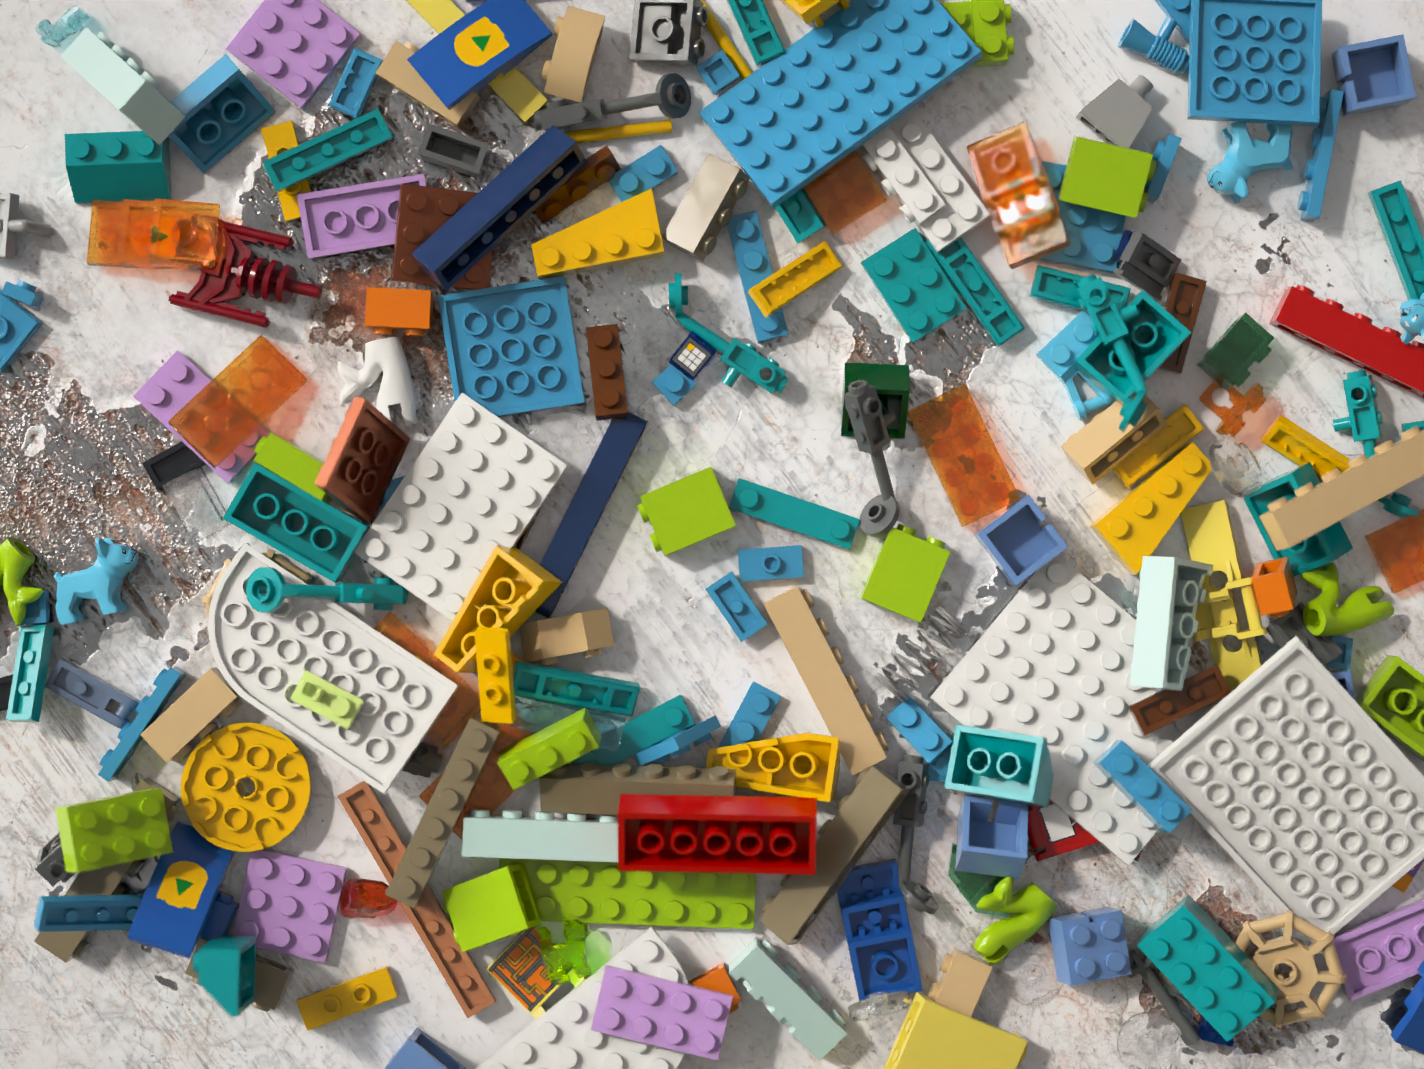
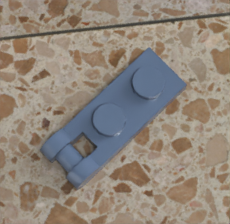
(90, 693)

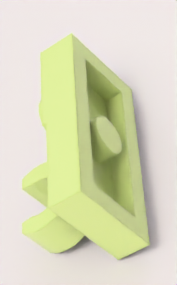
(327, 700)

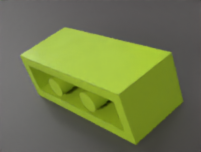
(549, 748)

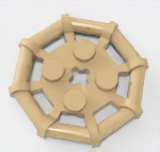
(1303, 962)

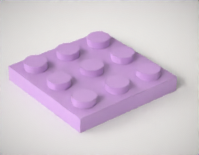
(294, 46)
(290, 904)

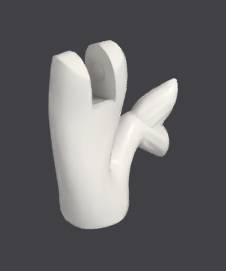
(396, 386)

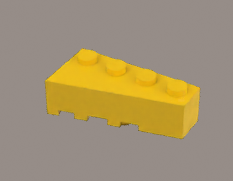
(607, 239)
(1149, 510)
(501, 597)

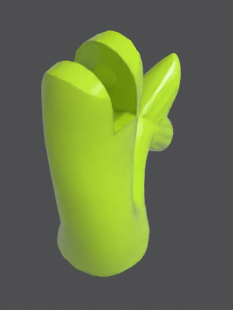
(14, 563)
(1358, 610)
(1004, 935)

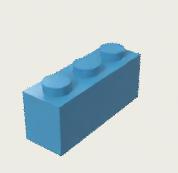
(1142, 786)

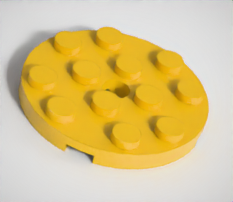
(213, 778)

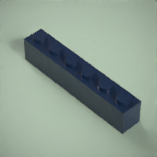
(499, 207)

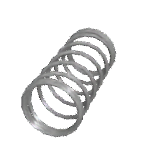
(951, 623)

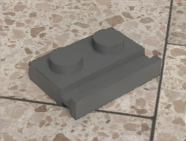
(1147, 265)
(1292, 625)

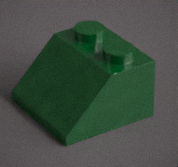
(892, 390)

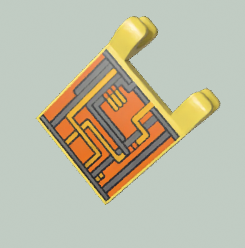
(525, 974)

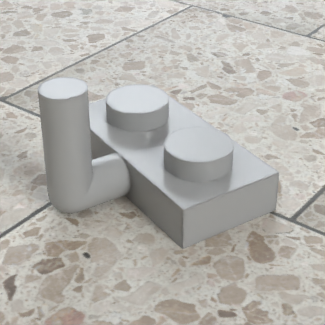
(10, 225)

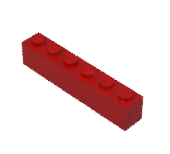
(1351, 338)

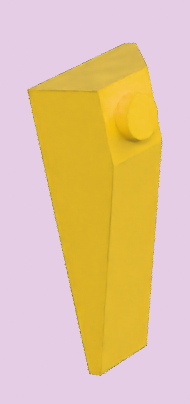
(784, 765)

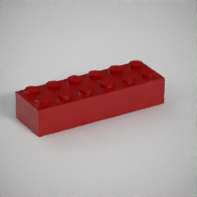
(717, 834)

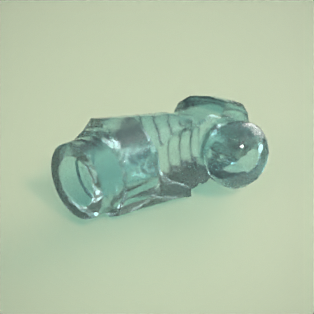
(65, 26)

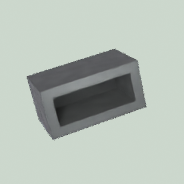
(454, 151)

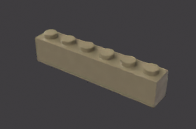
(597, 787)
(443, 812)
(837, 852)
(99, 882)

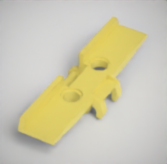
(1214, 542)

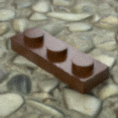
(598, 170)
(1183, 304)
(607, 372)
(1172, 705)

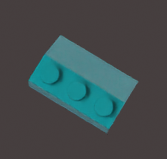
(117, 166)
(1150, 340)
(1313, 551)
(1000, 766)
(228, 971)

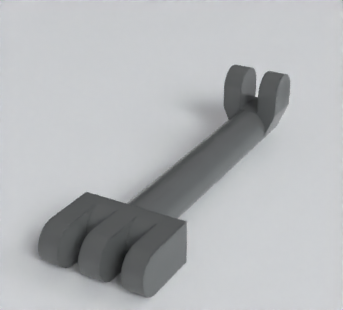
(1190, 1033)

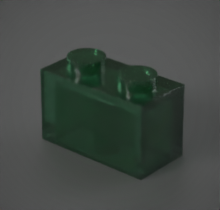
(1236, 351)

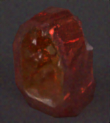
(365, 899)

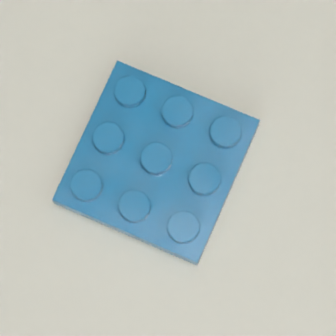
(1091, 231)

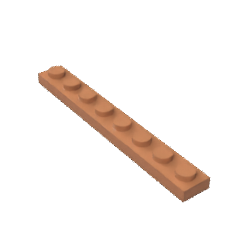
(428, 916)

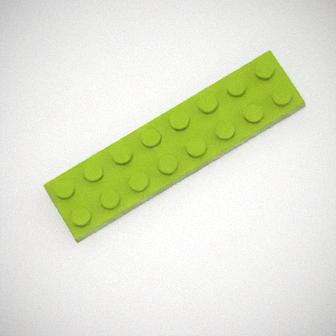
(608, 896)

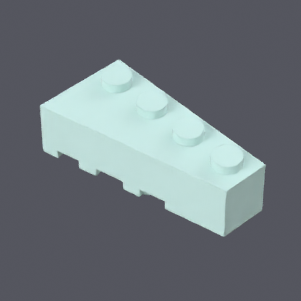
(123, 84)
(1166, 620)
(788, 998)

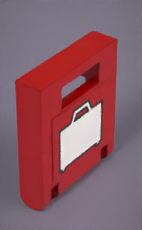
(1055, 831)

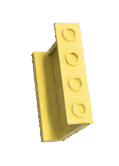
(952, 1040)

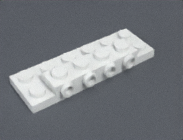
(923, 181)

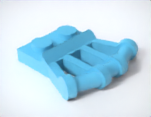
(1060, 358)

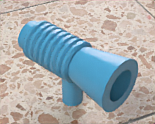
(1155, 48)

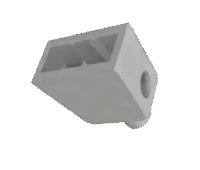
(1118, 112)

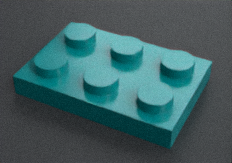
(913, 285)

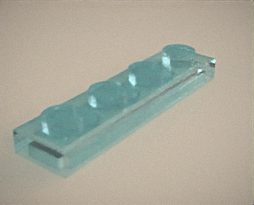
(539, 714)

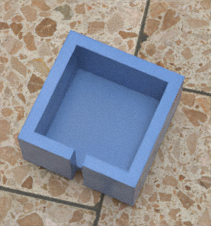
(1373, 75)
(1019, 542)
(993, 846)
(1089, 949)
(422, 1053)

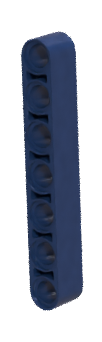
(590, 503)

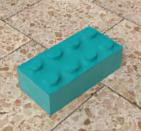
(296, 523)
(1208, 968)

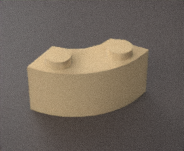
(573, 54)
(567, 635)

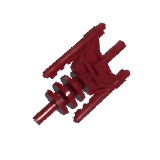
(239, 272)

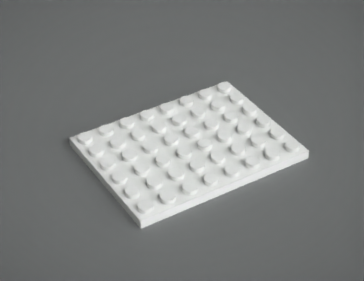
(1063, 673)
(1301, 790)

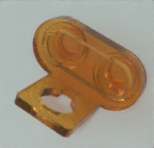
(1232, 417)

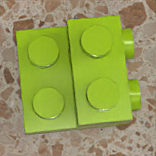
(986, 26)

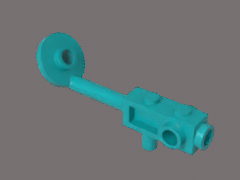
(1110, 327)
(739, 356)
(1366, 426)
(268, 590)

